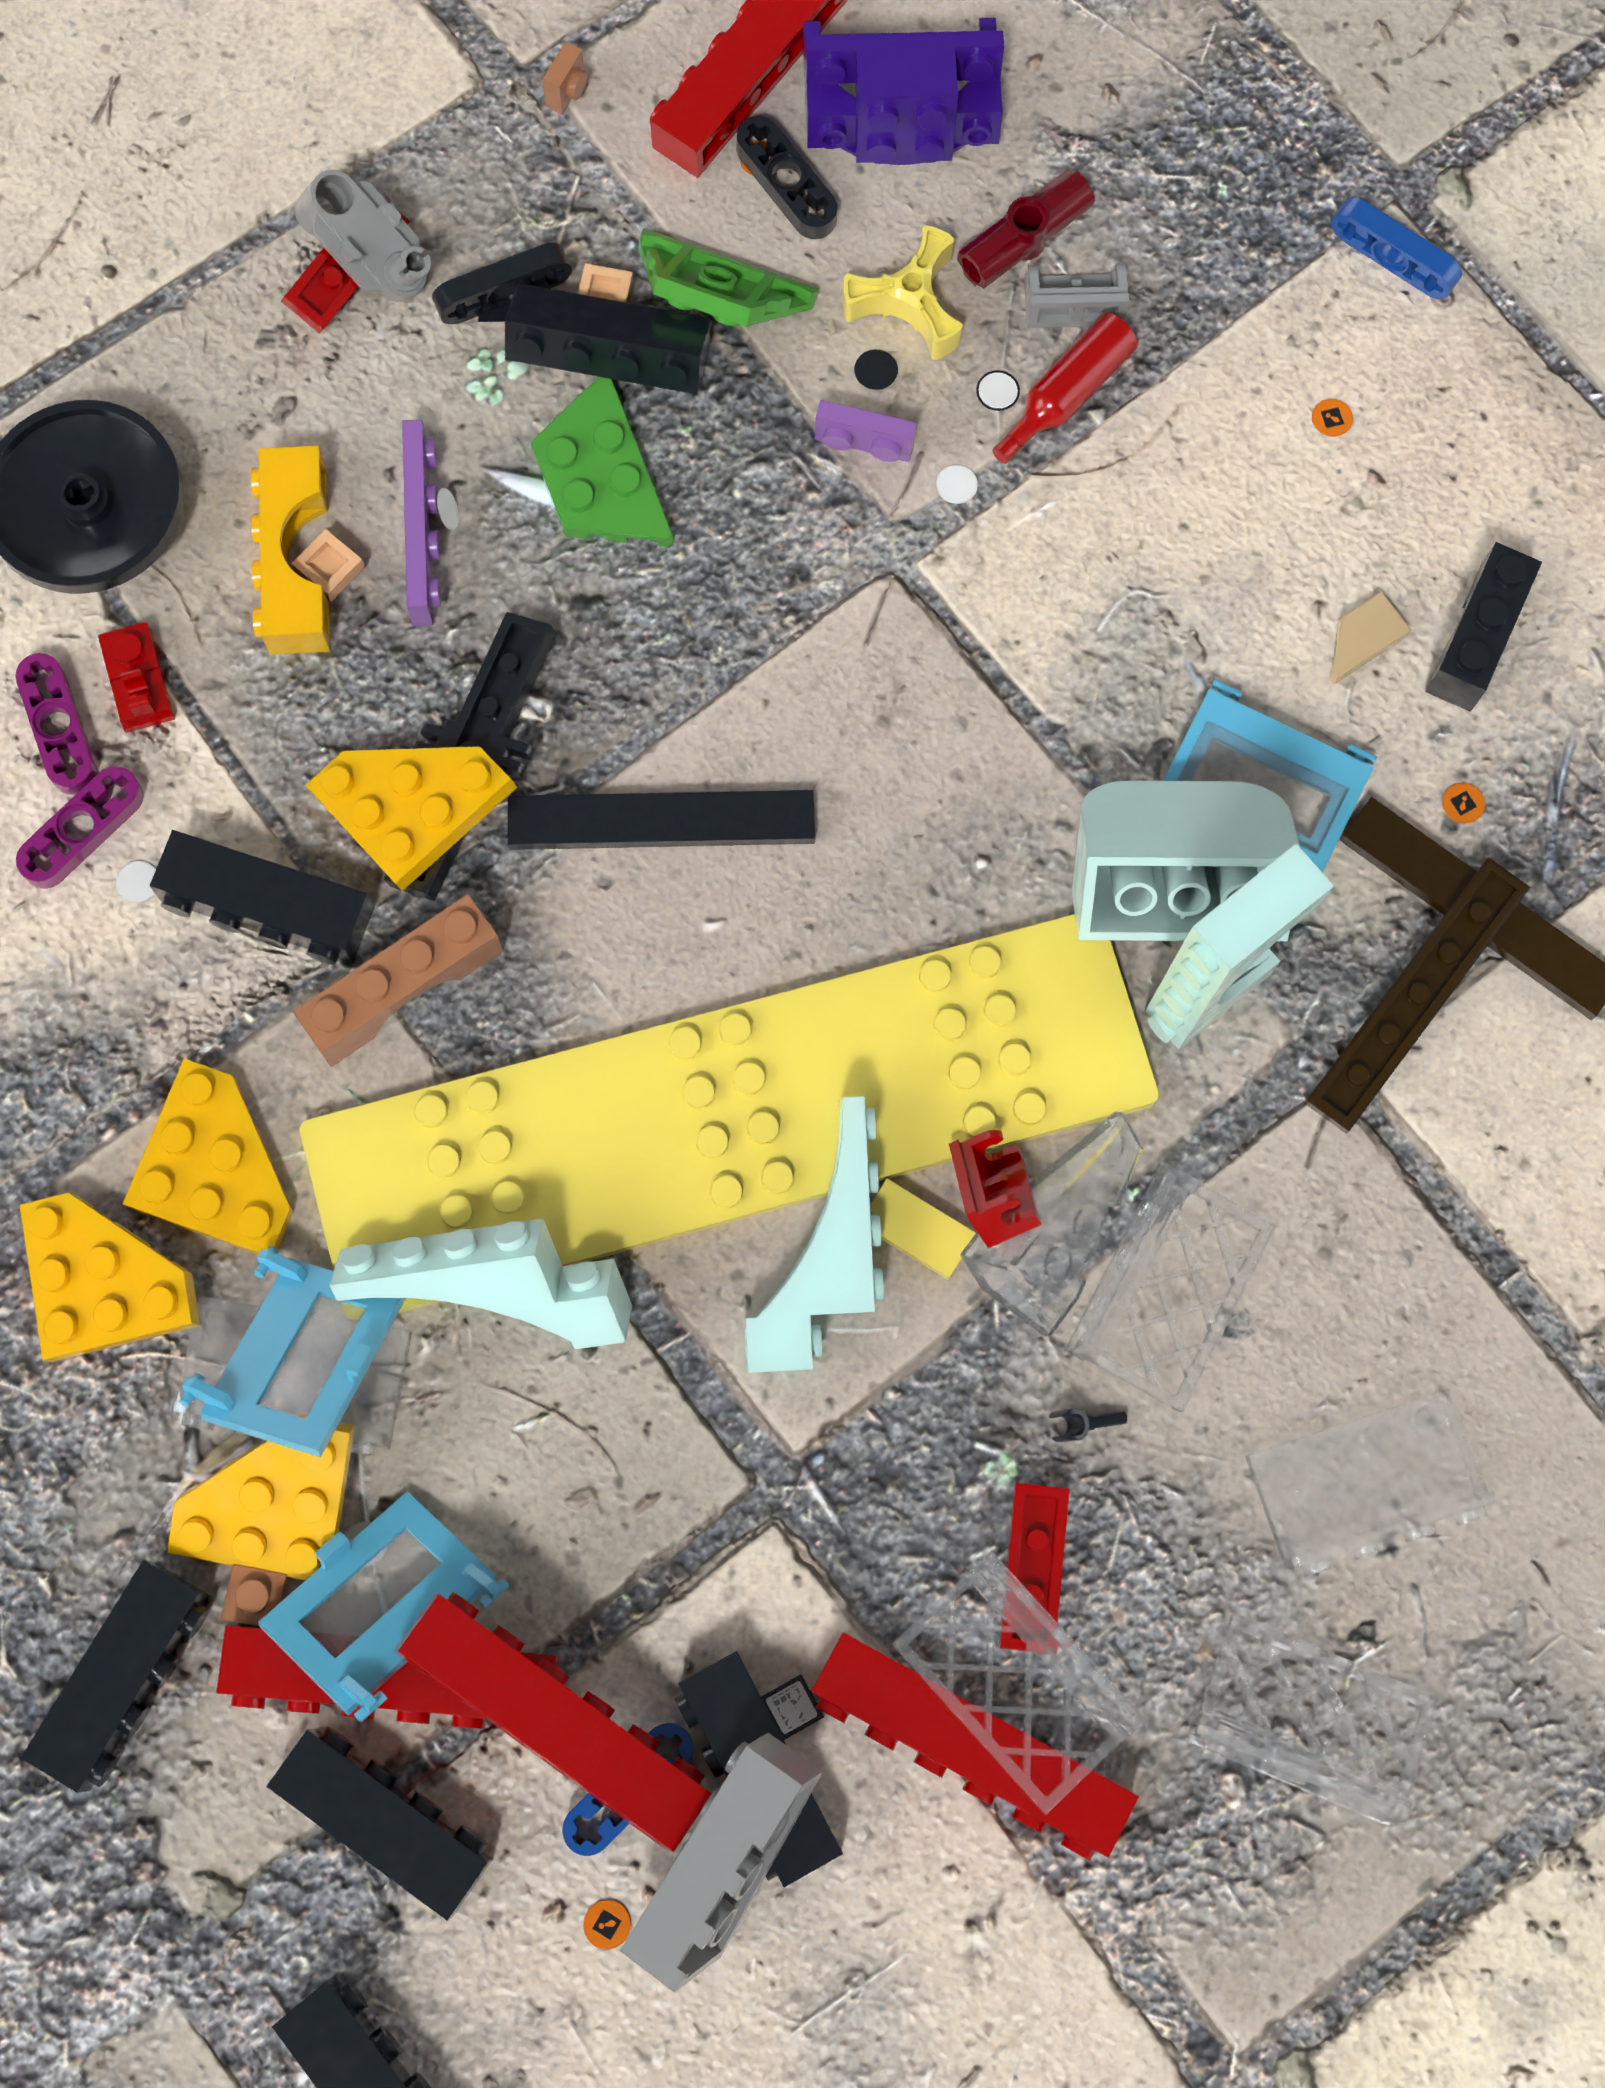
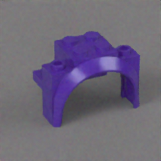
(904, 91)

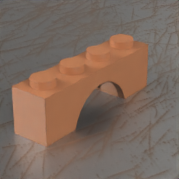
(433, 953)

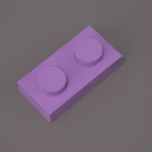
(866, 431)

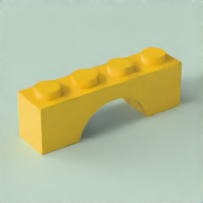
(290, 495)

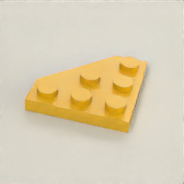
(410, 802)
(210, 1165)
(99, 1281)
(266, 1508)

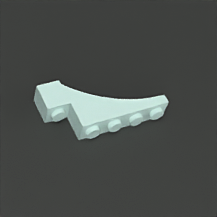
(836, 1265)
(498, 1270)

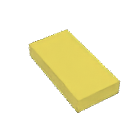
(920, 1229)

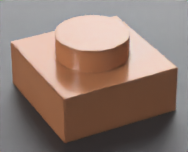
(564, 78)
(253, 1594)

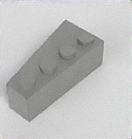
(722, 1862)

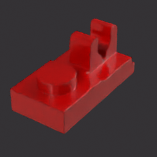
(136, 677)

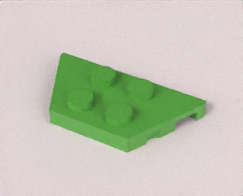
(719, 284)
(598, 471)

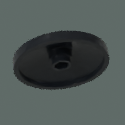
(86, 496)

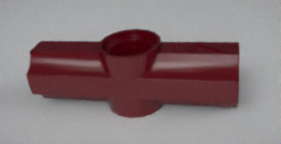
(1007, 245)

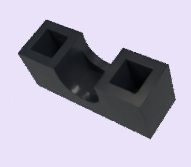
(1484, 627)

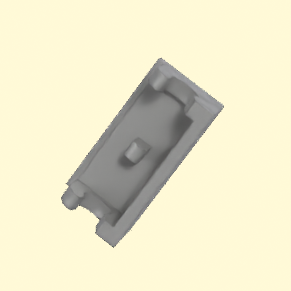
(1074, 298)

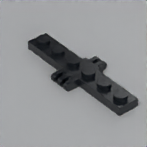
(490, 718)

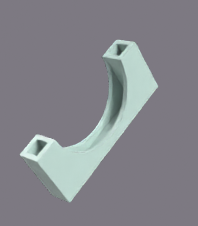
(1230, 947)

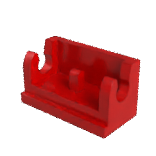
(994, 1188)

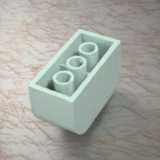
(1170, 854)

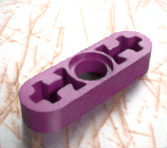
(39, 709)
(42, 842)

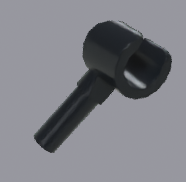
(1079, 1423)

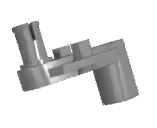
(364, 235)

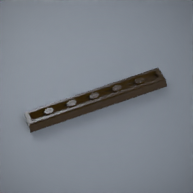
(1440, 878)
(1417, 995)

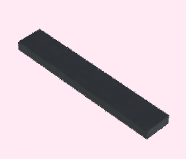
(661, 819)

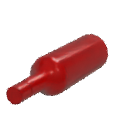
(1071, 381)

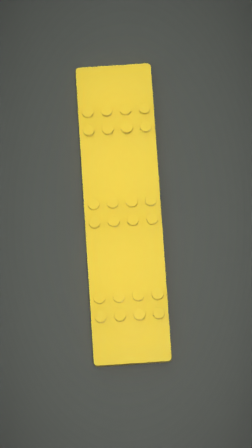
(744, 1102)

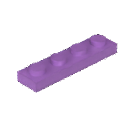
(421, 543)

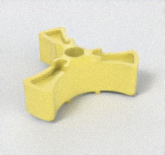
(909, 294)

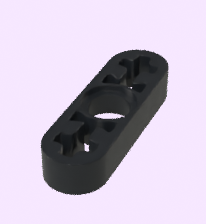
(785, 156)
(496, 283)

